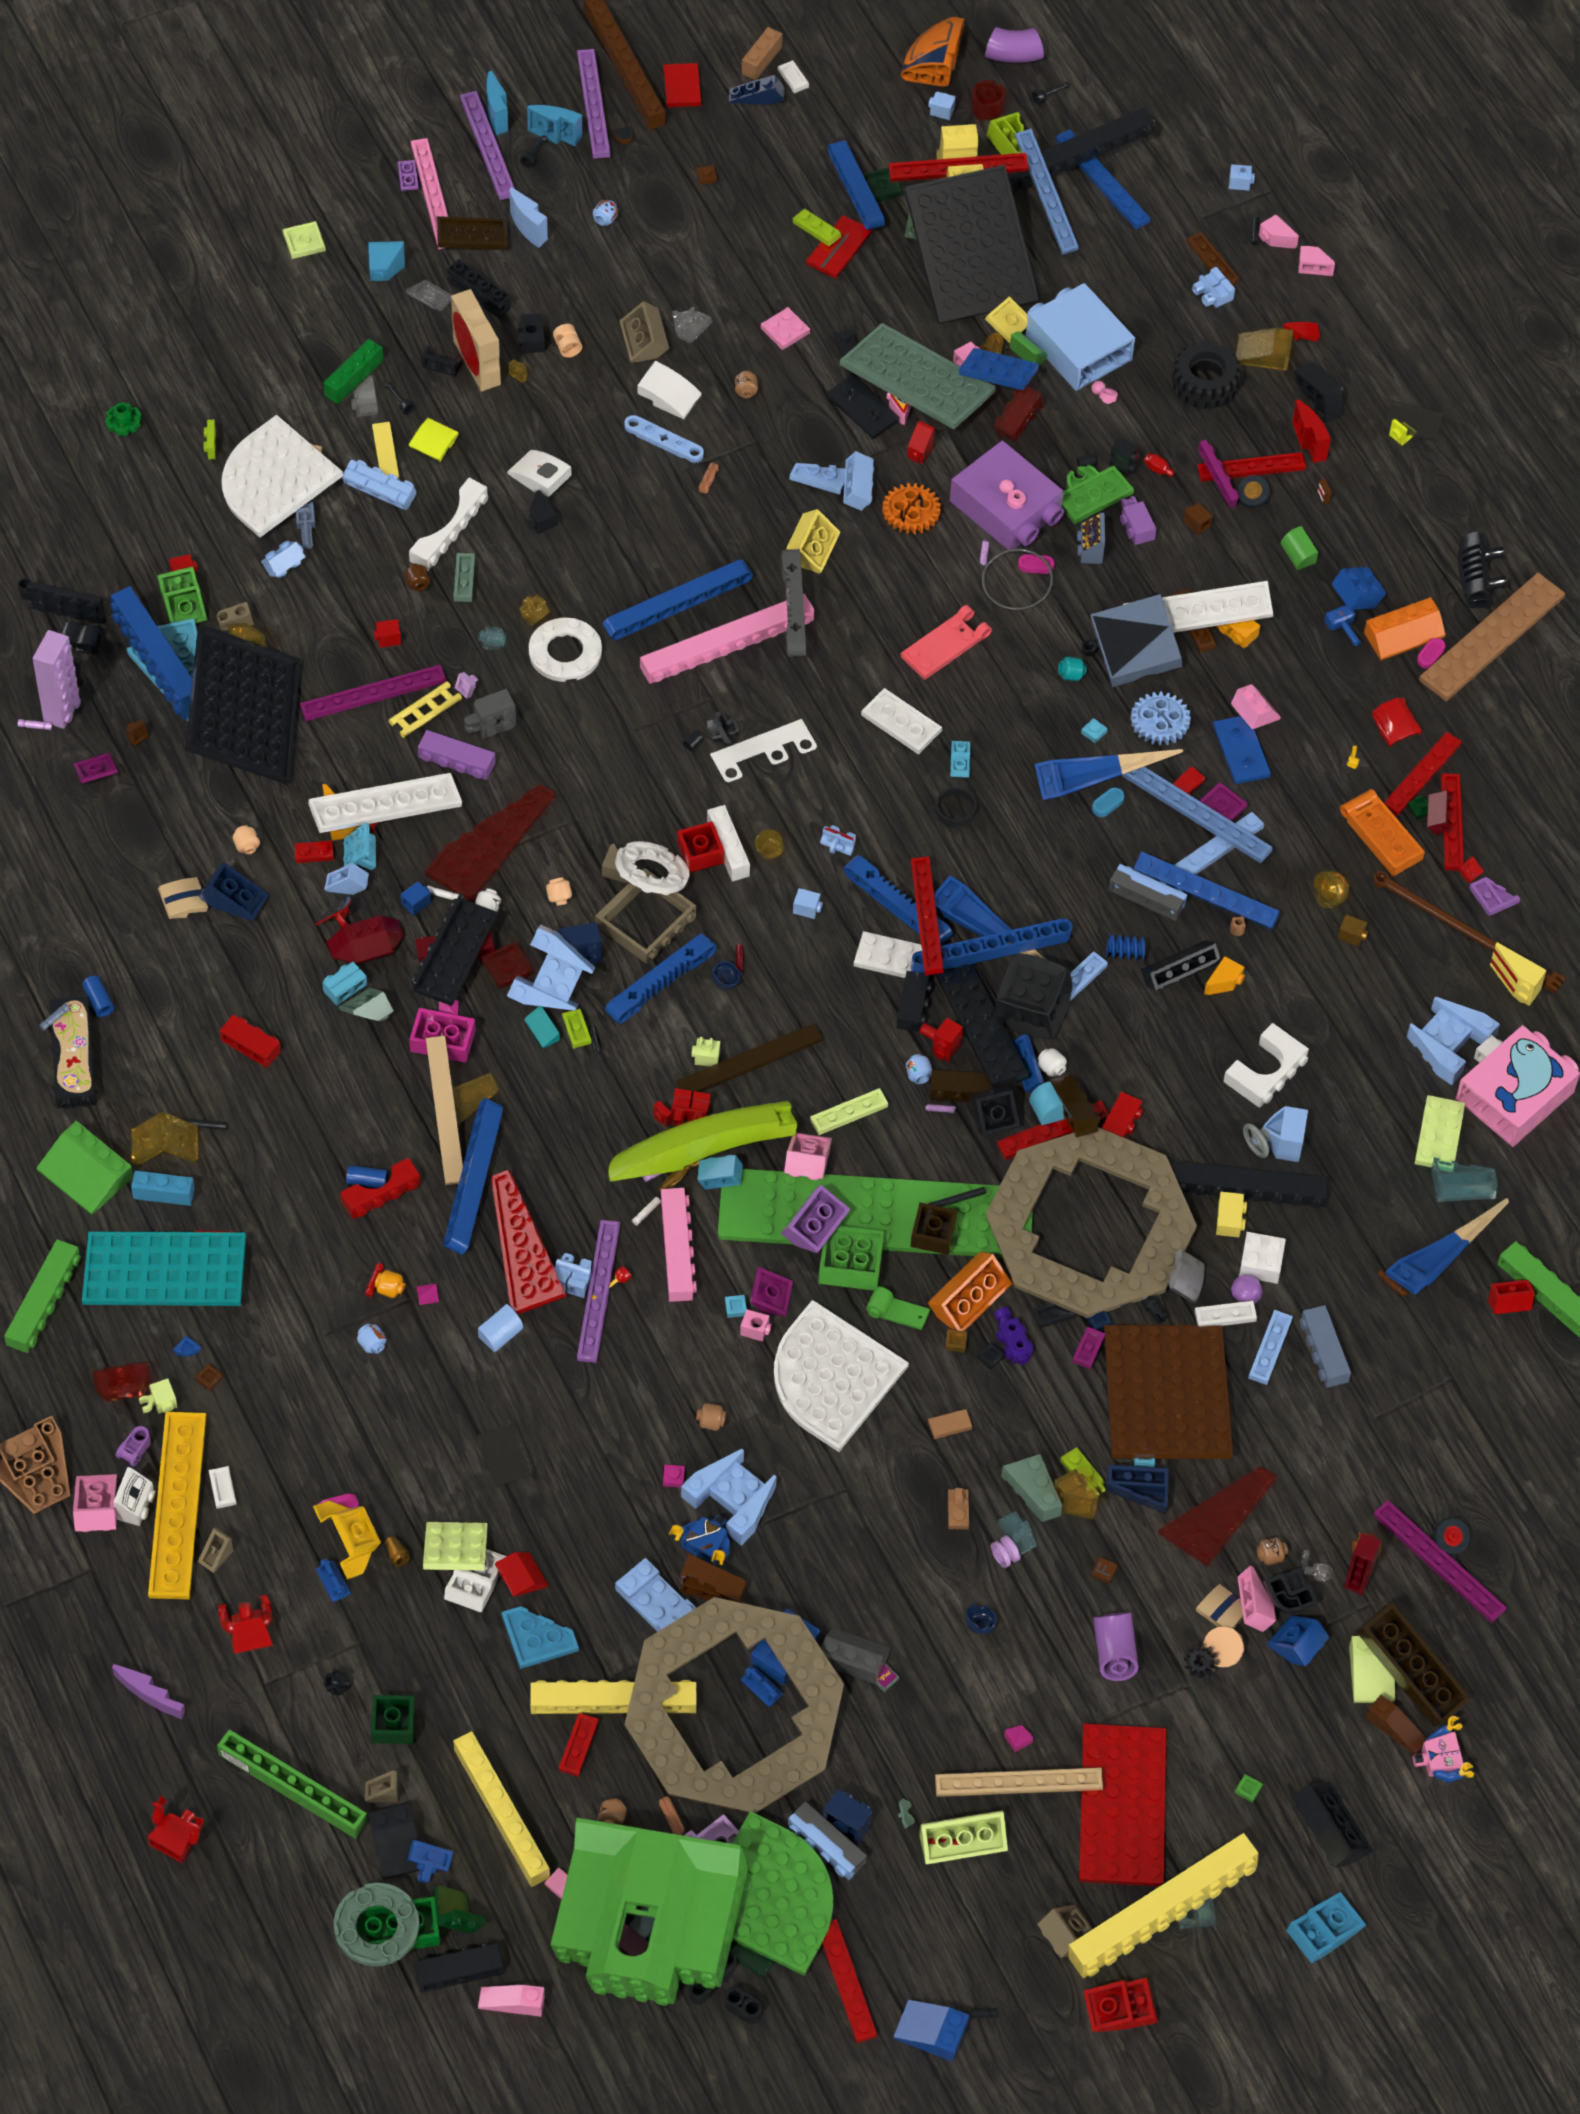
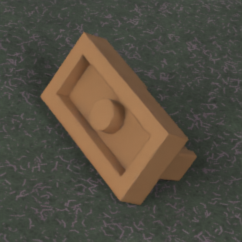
(958, 1509)

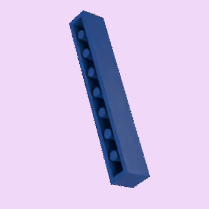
(1207, 891)

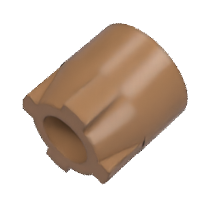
(1237, 926)

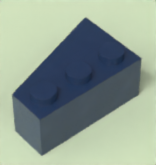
(1140, 1484)

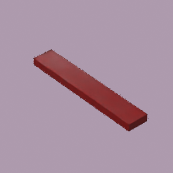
(1257, 466)
(1454, 838)

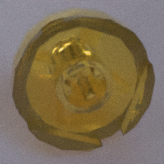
(1331, 888)

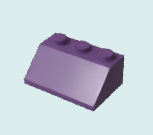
(815, 1220)

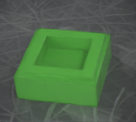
(1248, 1788)

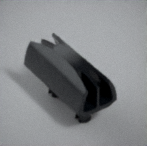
(1474, 570)

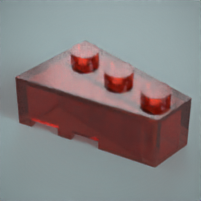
(1018, 412)

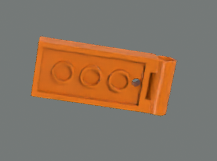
(1382, 832)

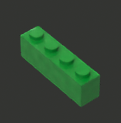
(353, 371)

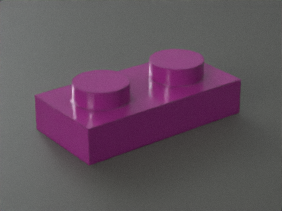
(1088, 1348)

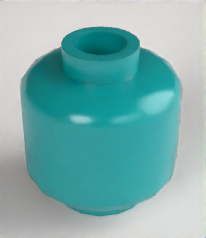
(1071, 668)

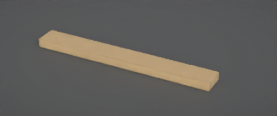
(444, 1109)
(1018, 1782)

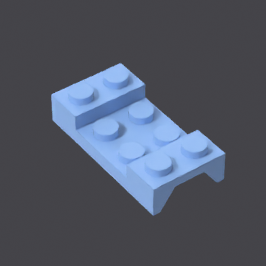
(652, 1596)

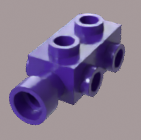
(1013, 1338)

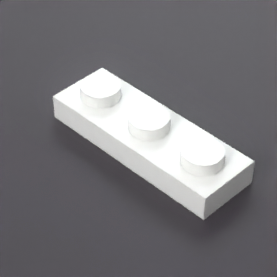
(1226, 1314)

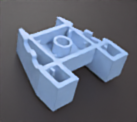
(557, 975)
(1448, 1033)
(733, 1489)

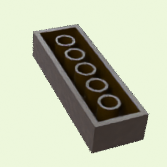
(1413, 1664)

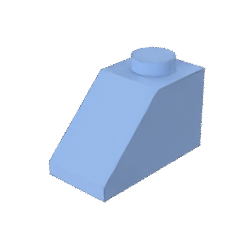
(347, 880)

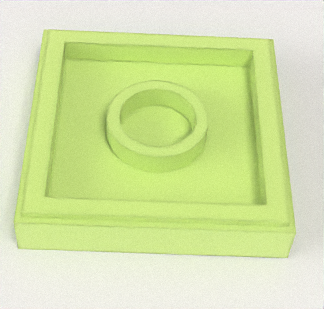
(304, 240)

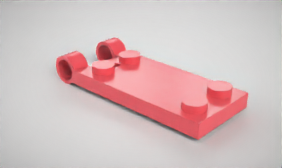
(944, 643)

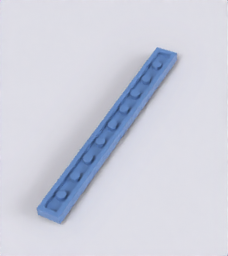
(1199, 813)

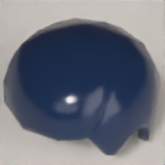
(725, 975)
(980, 1619)

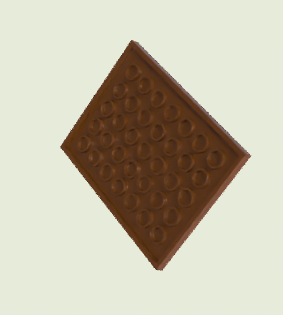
(1167, 1392)

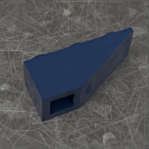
(762, 91)

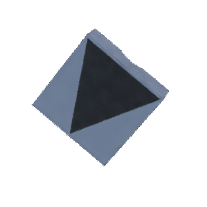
(1136, 640)

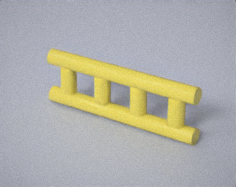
(427, 699)

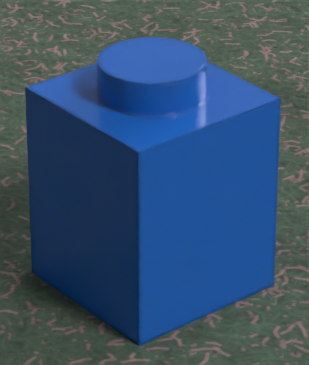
(416, 898)

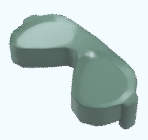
(907, 1819)

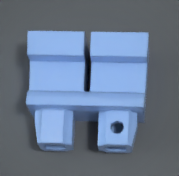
(1215, 287)
(572, 1276)

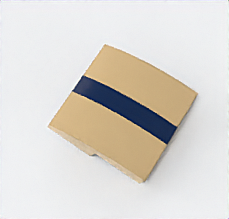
(182, 898)
(1221, 1608)

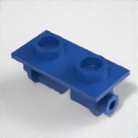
(332, 1580)
(761, 1686)

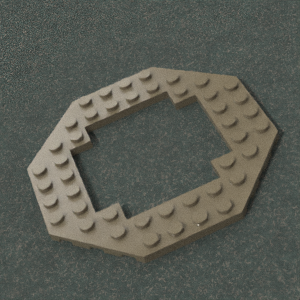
(1066, 1286)
(776, 1773)

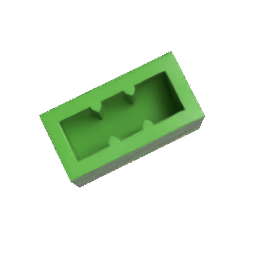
(1026, 348)
(1299, 548)

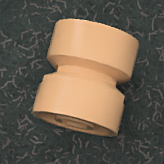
(567, 340)

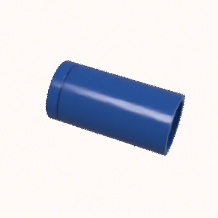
(98, 996)
(366, 1176)

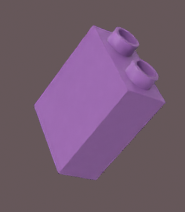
(979, 496)

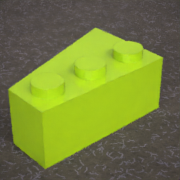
(1002, 133)

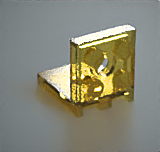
(163, 1134)

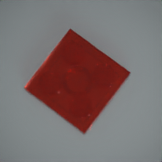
(507, 964)

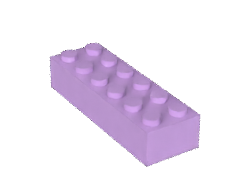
(56, 679)

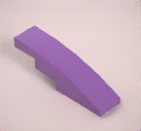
(143, 1687)

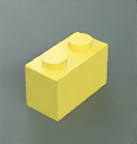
(1230, 1214)

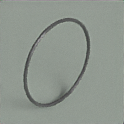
(1020, 608)

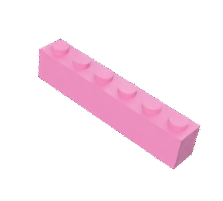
(677, 1244)

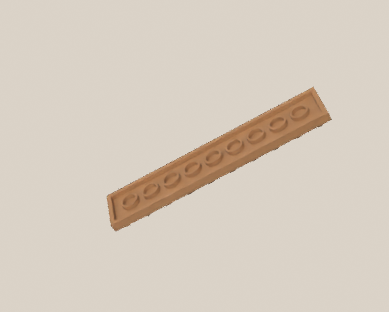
(1492, 637)

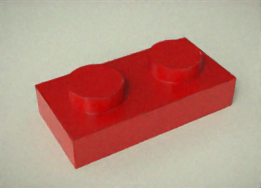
(313, 851)

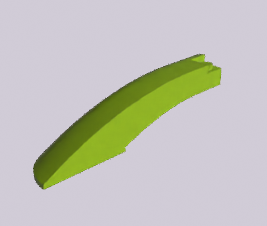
(702, 1138)

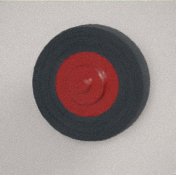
(1451, 1536)

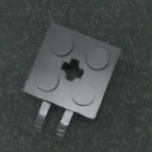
(492, 715)

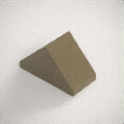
(609, 868)
(216, 1550)
(382, 1788)

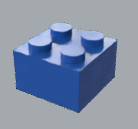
(1358, 588)

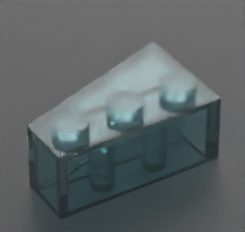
(1462, 1182)

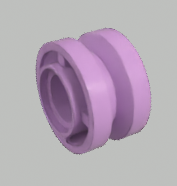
(1005, 1551)

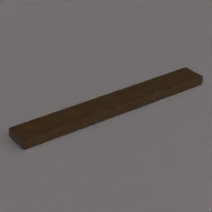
(751, 1060)

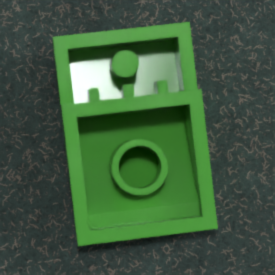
(181, 595)

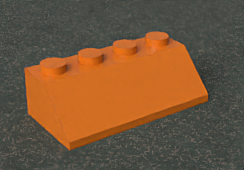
(1404, 628)
(970, 1292)

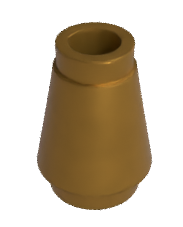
(397, 1552)

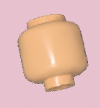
(246, 839)
(559, 891)

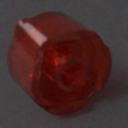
(988, 100)

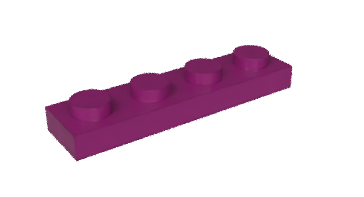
(1216, 469)

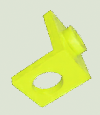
(1399, 432)

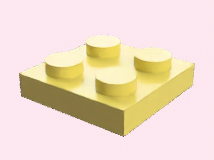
(1008, 318)

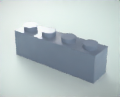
(1325, 1346)

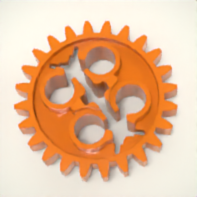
(915, 516)

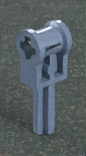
(306, 521)

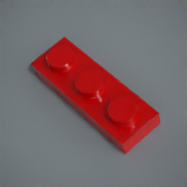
(578, 1744)

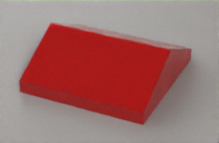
(521, 1573)

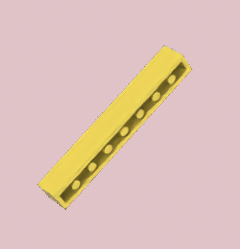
(601, 1697)
(501, 1809)

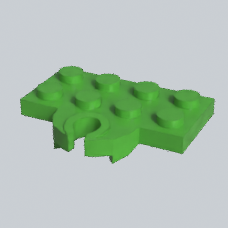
(1093, 491)

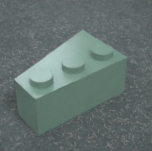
(1035, 1486)

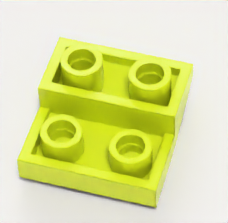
(433, 439)

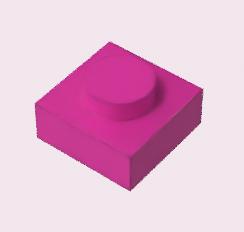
(673, 1475)

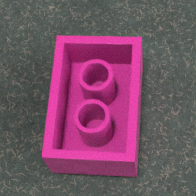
(457, 1031)

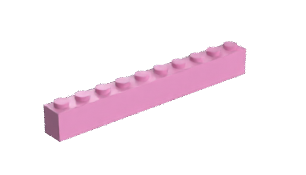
(719, 641)

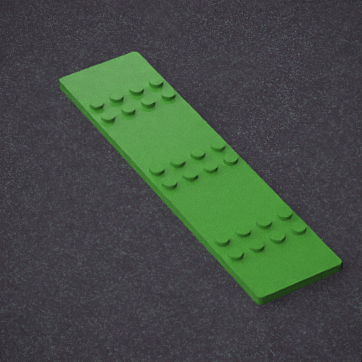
(770, 1199)

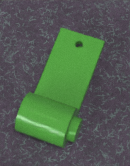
(886, 1307)

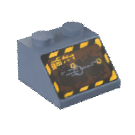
(1092, 540)

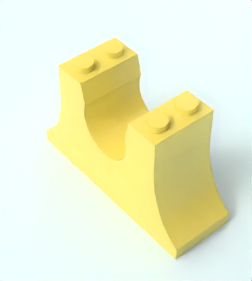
(958, 143)

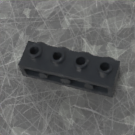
(1181, 965)

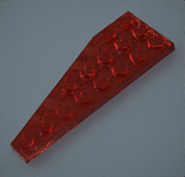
(478, 854)

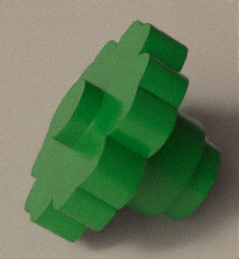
(123, 419)

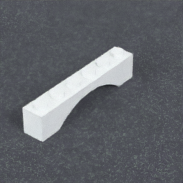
(429, 549)

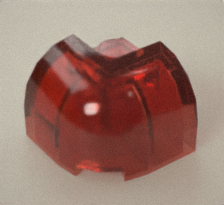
(122, 1381)

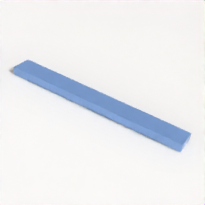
(1047, 192)

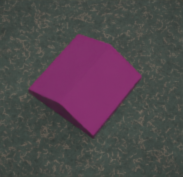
(95, 768)
(771, 1292)

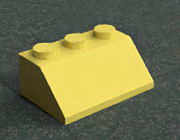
(815, 539)

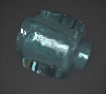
(492, 638)

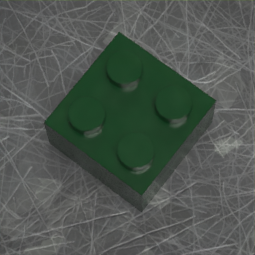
(392, 1719)

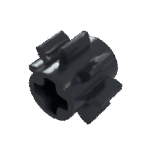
(336, 1682)

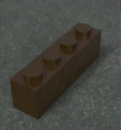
(957, 1085)
(1076, 1108)

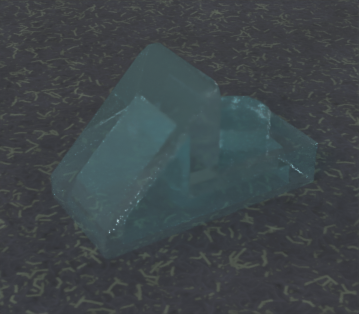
(1018, 1532)

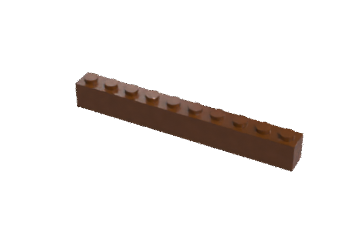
(625, 63)

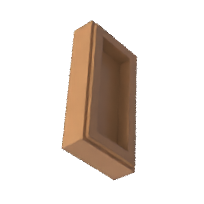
(950, 1424)

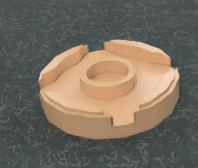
(1226, 1644)

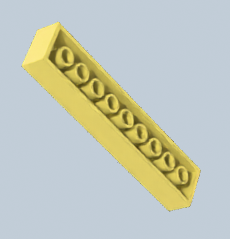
(1163, 1906)

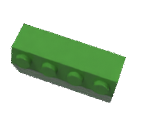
(85, 1168)

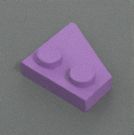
(1491, 896)

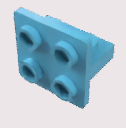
(360, 848)

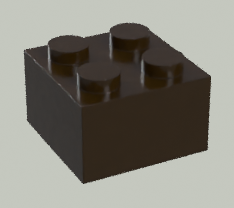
(934, 1228)

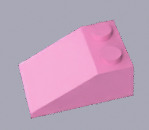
(807, 1156)
(95, 1503)

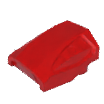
(1395, 721)

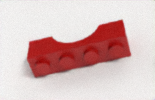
(360, 1200)

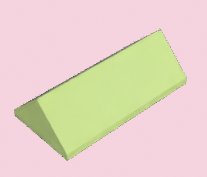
(974, 1834)

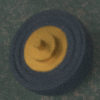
(1253, 491)

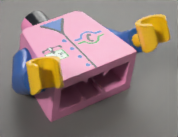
(1442, 1754)

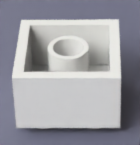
(1262, 1257)

